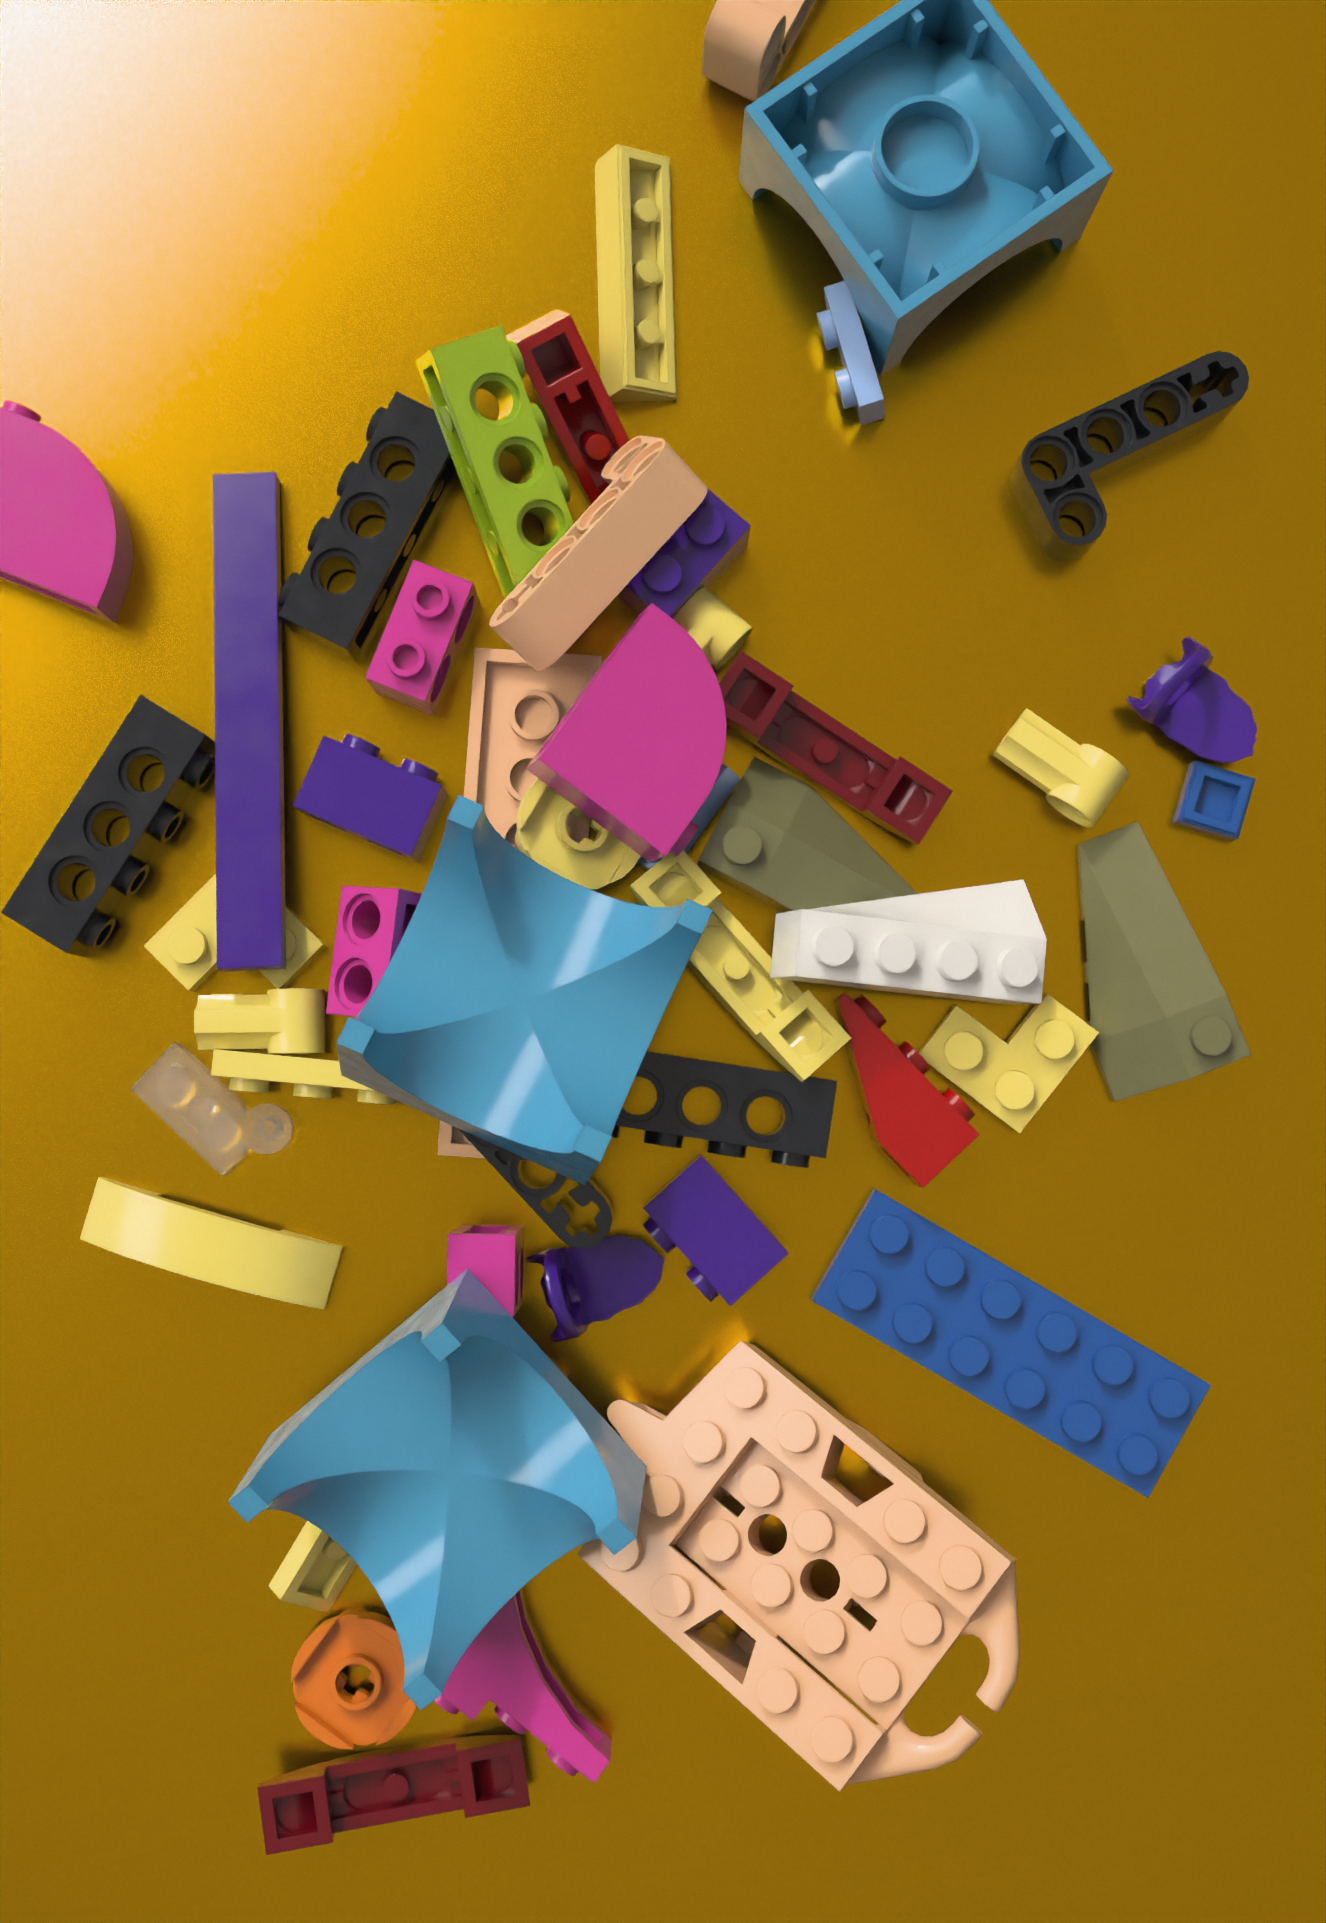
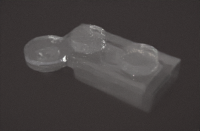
(209, 1113)

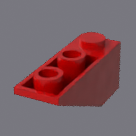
(901, 1106)

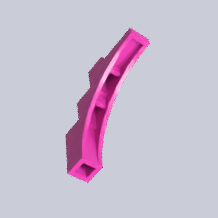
(511, 1672)

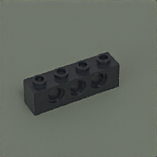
(348, 618)
(79, 841)
(804, 1107)

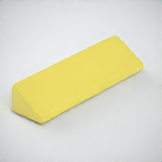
(635, 275)

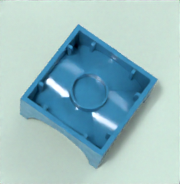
(923, 160)
(519, 1000)
(450, 1473)

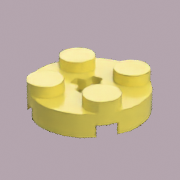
(546, 840)

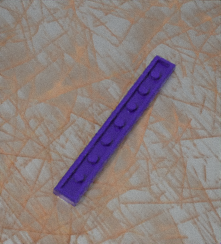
(248, 723)

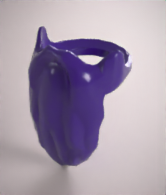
(1198, 707)
(596, 1281)

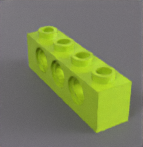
(475, 443)

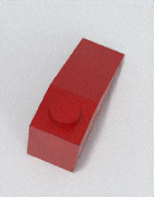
(571, 398)

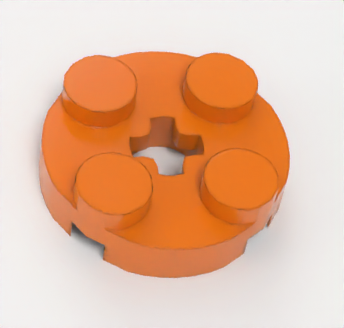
(318, 1682)

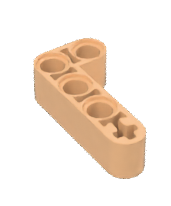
(750, 41)
(601, 552)

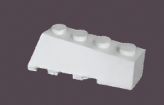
(942, 944)

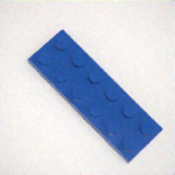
(1010, 1342)

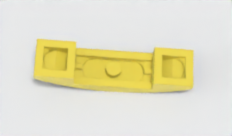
(738, 970)
(210, 1245)

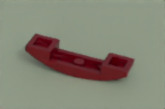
(828, 752)
(392, 1786)

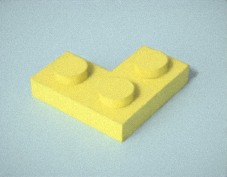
(189, 943)
(1014, 1074)

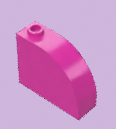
(59, 518)
(642, 739)

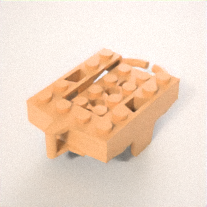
(897, 1556)

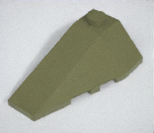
(793, 847)
(1147, 973)

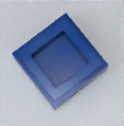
(1213, 800)

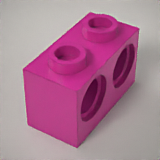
(423, 637)
(365, 941)
(494, 1257)

